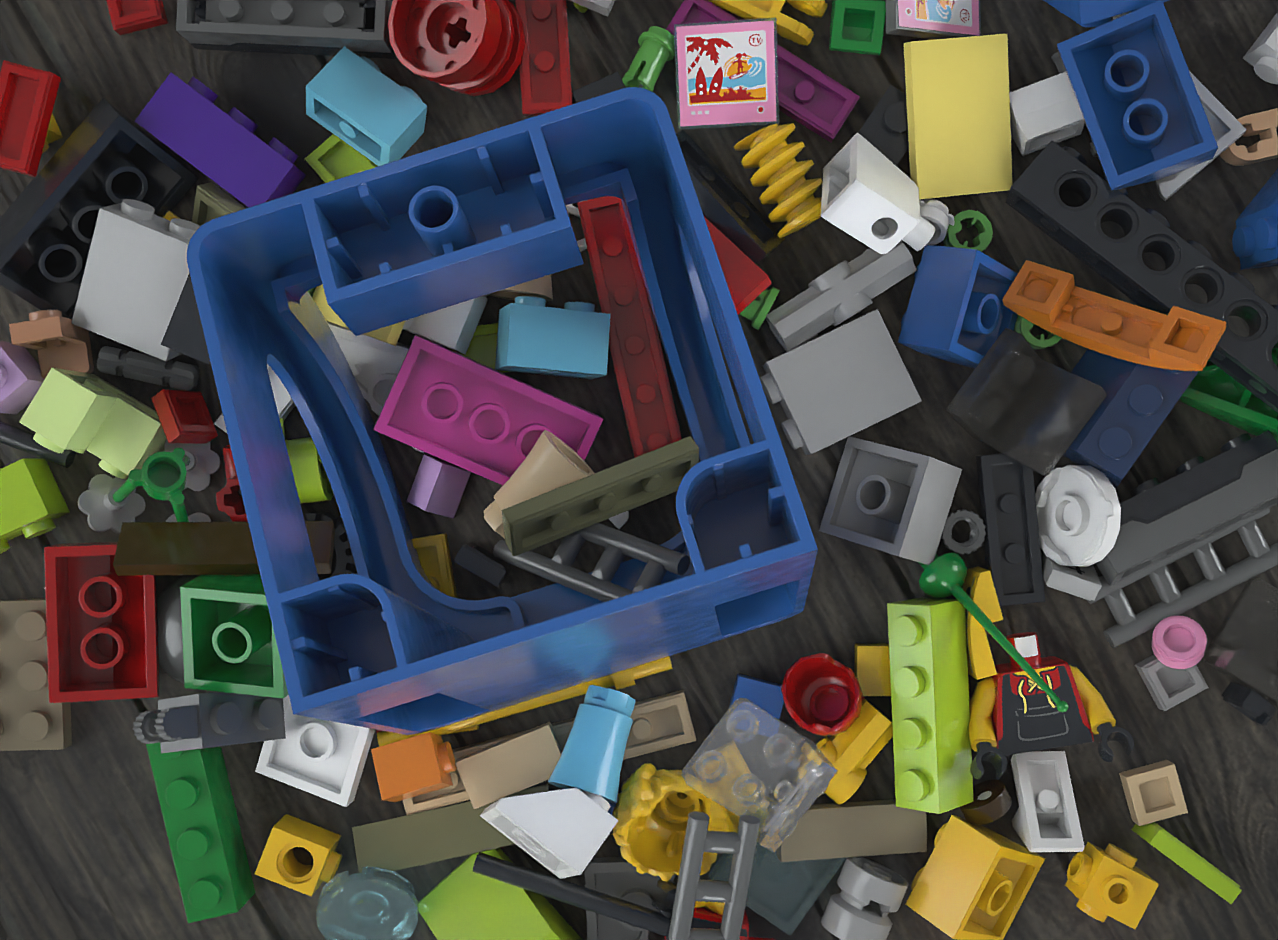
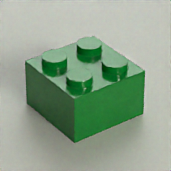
(230, 637)

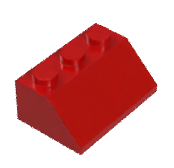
(98, 626)

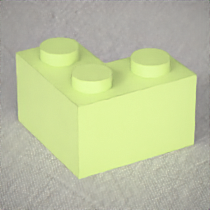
(90, 414)

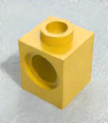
(280, 864)

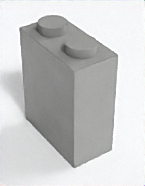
(134, 276)
(839, 383)

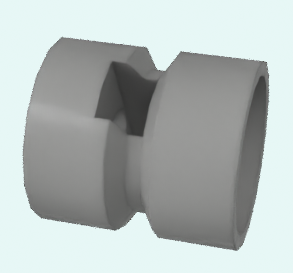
(865, 901)

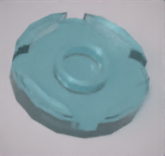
(367, 906)

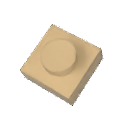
(1153, 792)

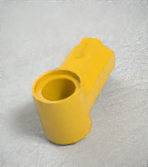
(854, 751)

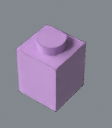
(18, 378)

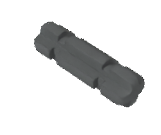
(148, 368)

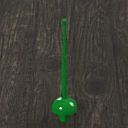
(945, 578)

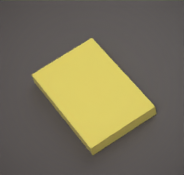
(959, 115)

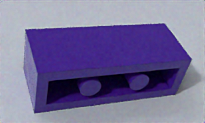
(220, 142)

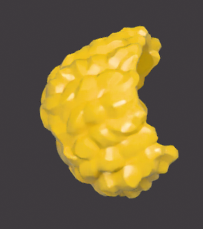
(654, 820)

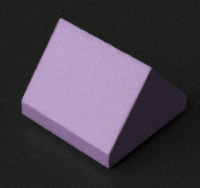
(438, 487)

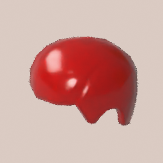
(822, 694)

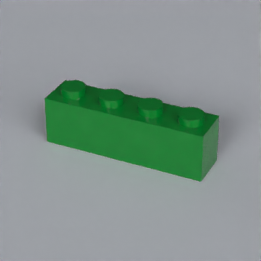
(202, 831)

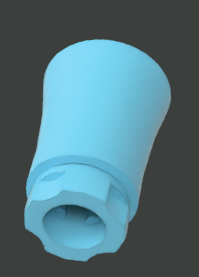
(596, 744)

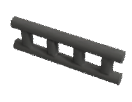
(599, 584)
(1173, 601)
(731, 892)

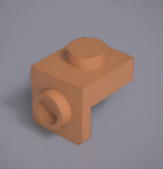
(57, 341)

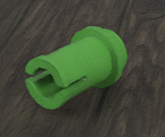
(654, 51)

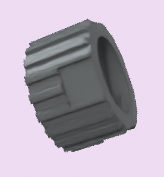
(976, 536)

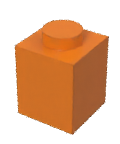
(413, 766)

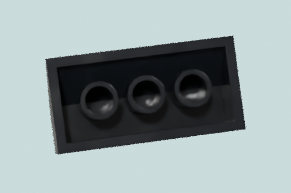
(54, 218)

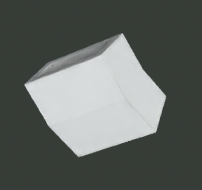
(1044, 114)

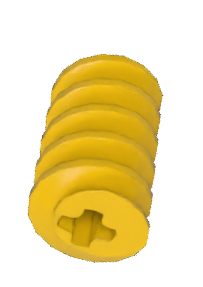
(783, 176)

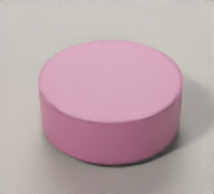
(1179, 642)

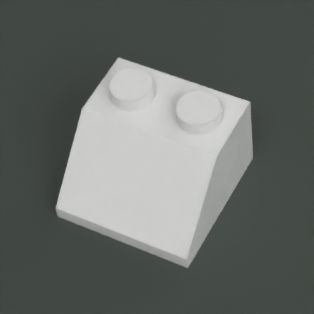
(554, 827)

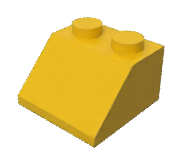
(973, 881)

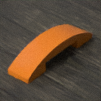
(1112, 326)

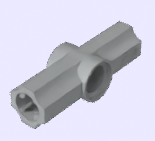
(839, 295)

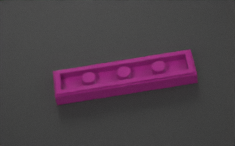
(803, 90)

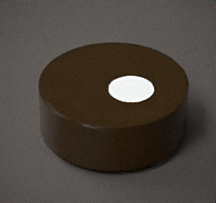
(989, 803)

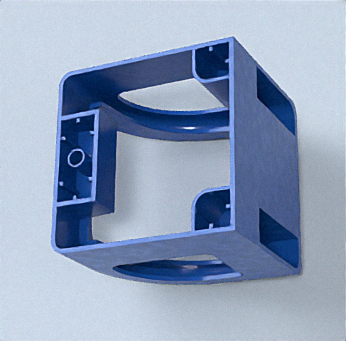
(425, 237)

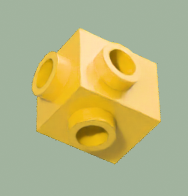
(1110, 884)

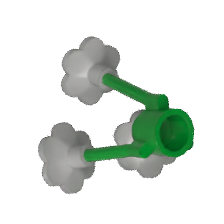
(162, 477)

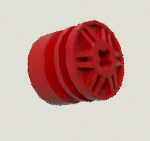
(458, 42)

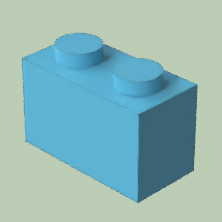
(365, 107)
(552, 339)

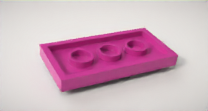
(476, 413)

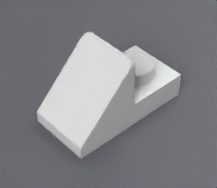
(1046, 801)

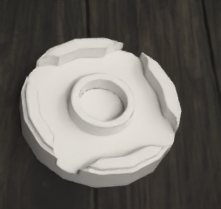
(1077, 515)

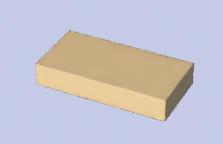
(510, 765)

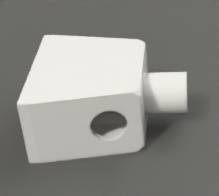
(872, 199)

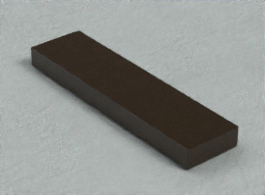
(204, 548)

